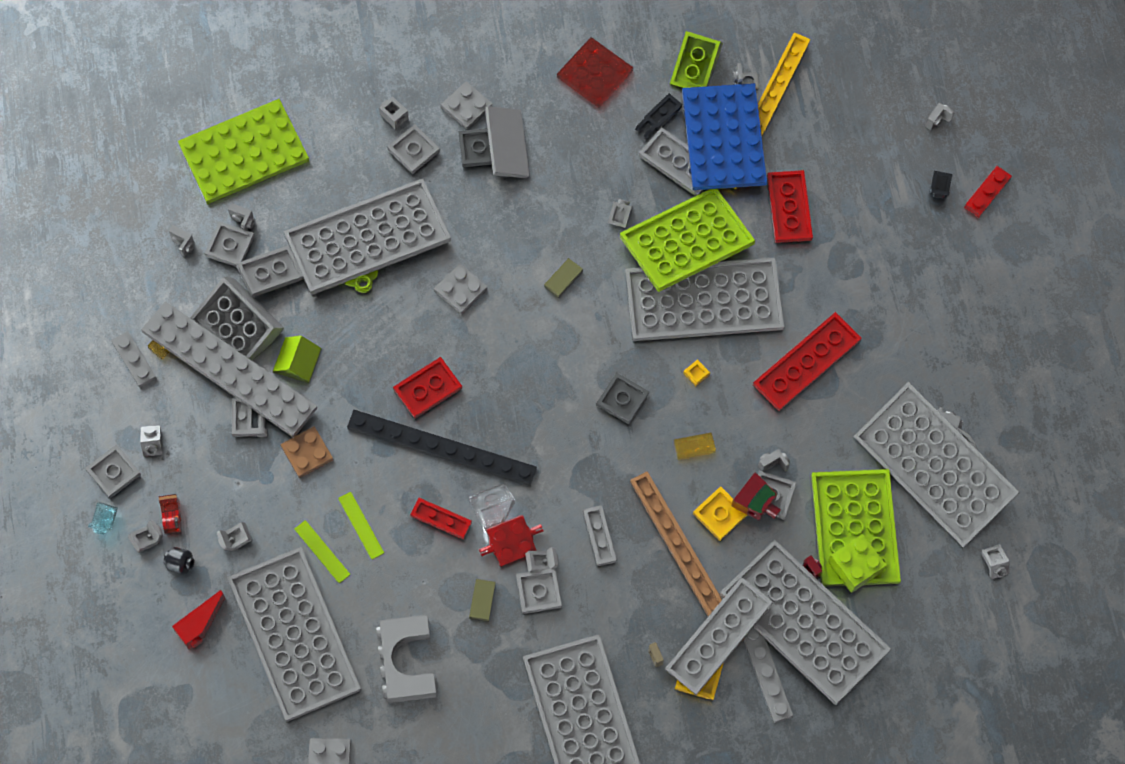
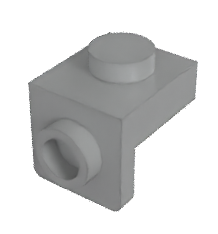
(151, 441)
(769, 460)
(146, 537)
(234, 537)
(541, 560)

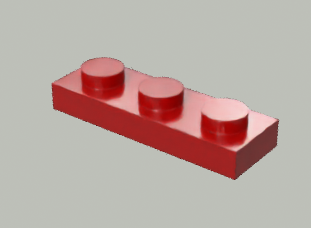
(988, 191)
(441, 518)

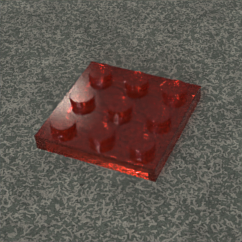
(594, 72)

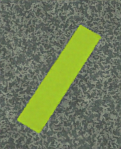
(361, 525)
(322, 551)

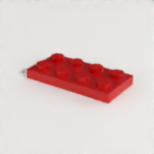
(789, 206)

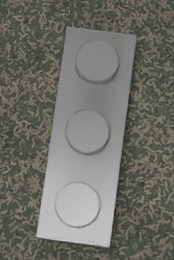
(133, 359)
(599, 536)

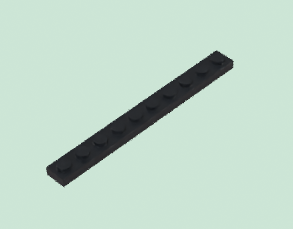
(442, 447)

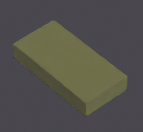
(563, 277)
(482, 600)

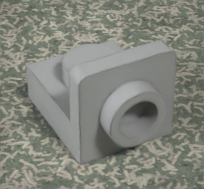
(939, 113)
(620, 213)
(242, 215)
(182, 238)
(996, 561)

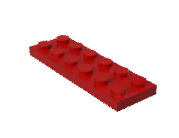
(807, 361)

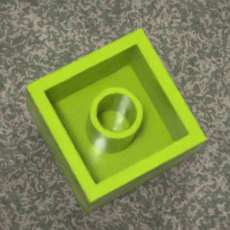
(857, 563)

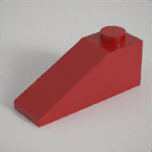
(196, 624)

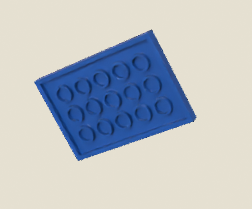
(724, 136)

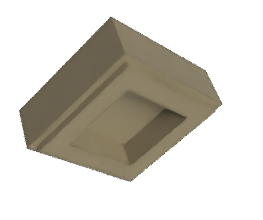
(655, 655)

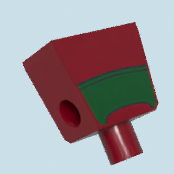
(756, 499)

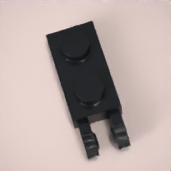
(659, 115)

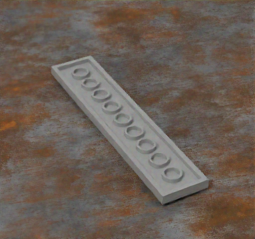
(229, 369)

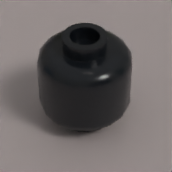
(178, 560)

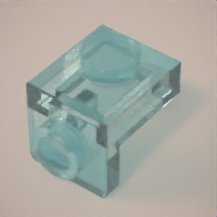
(103, 518)

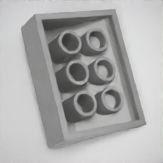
(237, 318)

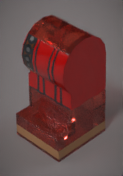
(170, 513)

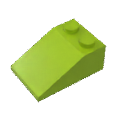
(696, 61)

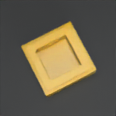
(696, 372)

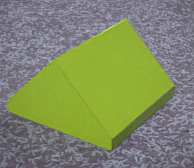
(297, 358)

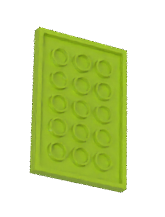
(243, 151)
(687, 239)
(852, 506)

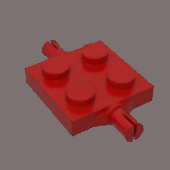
(510, 540)

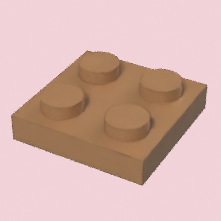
(306, 452)

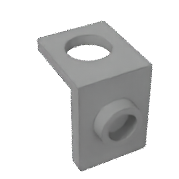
(738, 76)

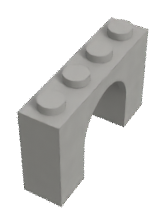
(398, 685)

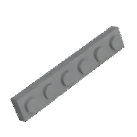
(767, 676)

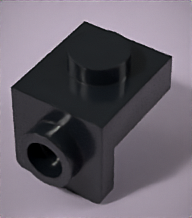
(940, 184)

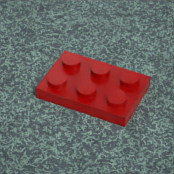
(427, 387)

